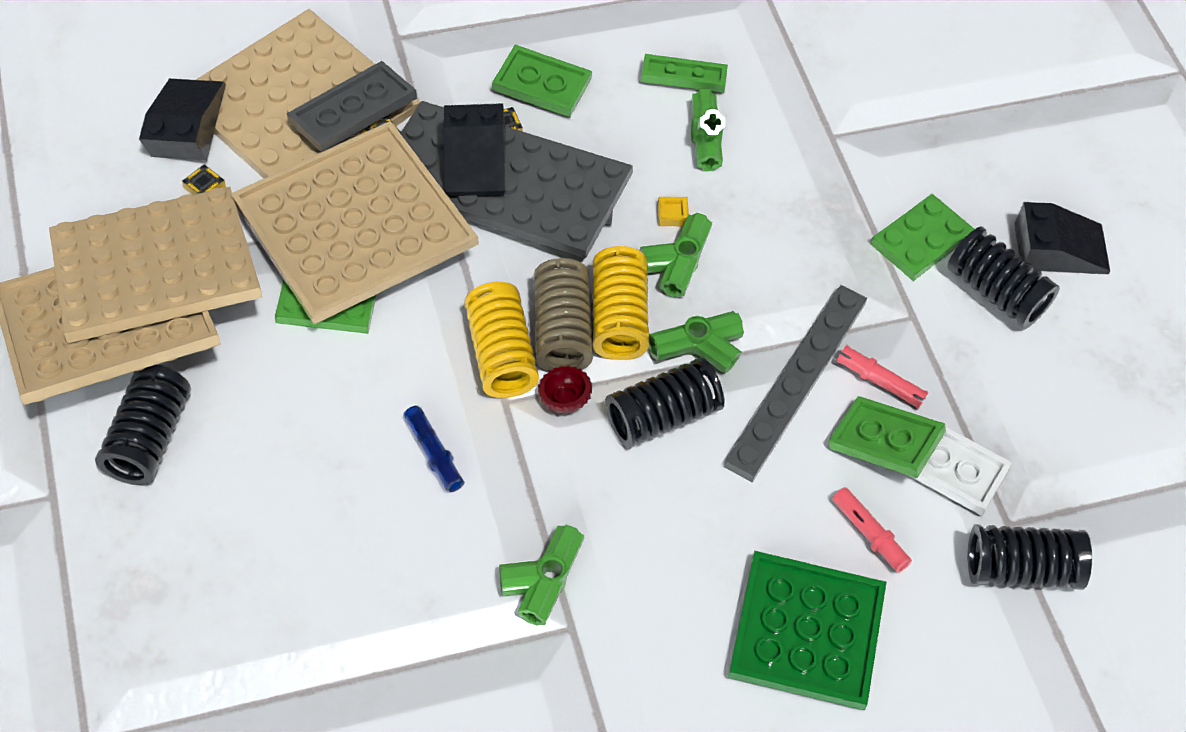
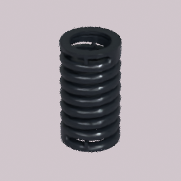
(995, 265)
(664, 402)
(143, 425)
(1029, 557)

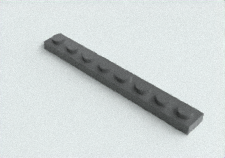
(795, 384)

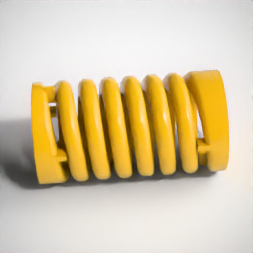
(620, 303)
(501, 340)

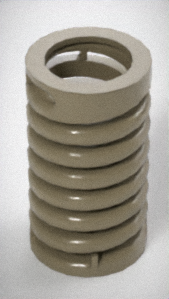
(562, 314)

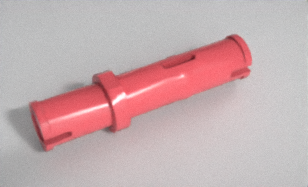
(881, 376)
(880, 539)

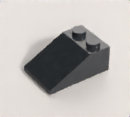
(182, 119)
(474, 149)
(1060, 240)

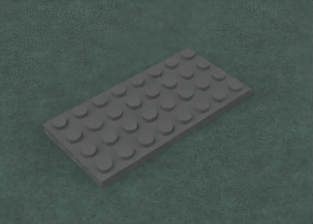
(551, 189)

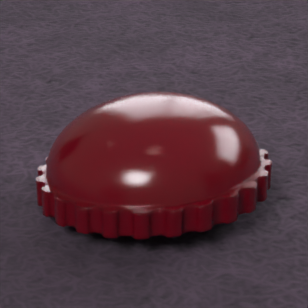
(565, 389)

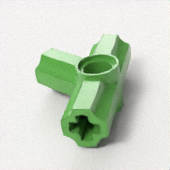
(707, 130)
(679, 258)
(711, 343)
(530, 578)

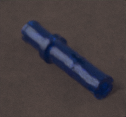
(439, 458)

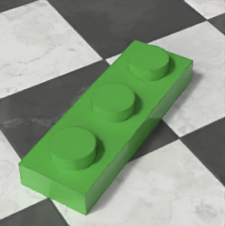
(684, 73)

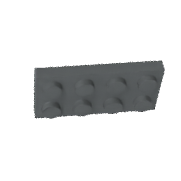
(351, 106)

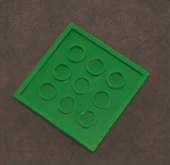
(808, 630)

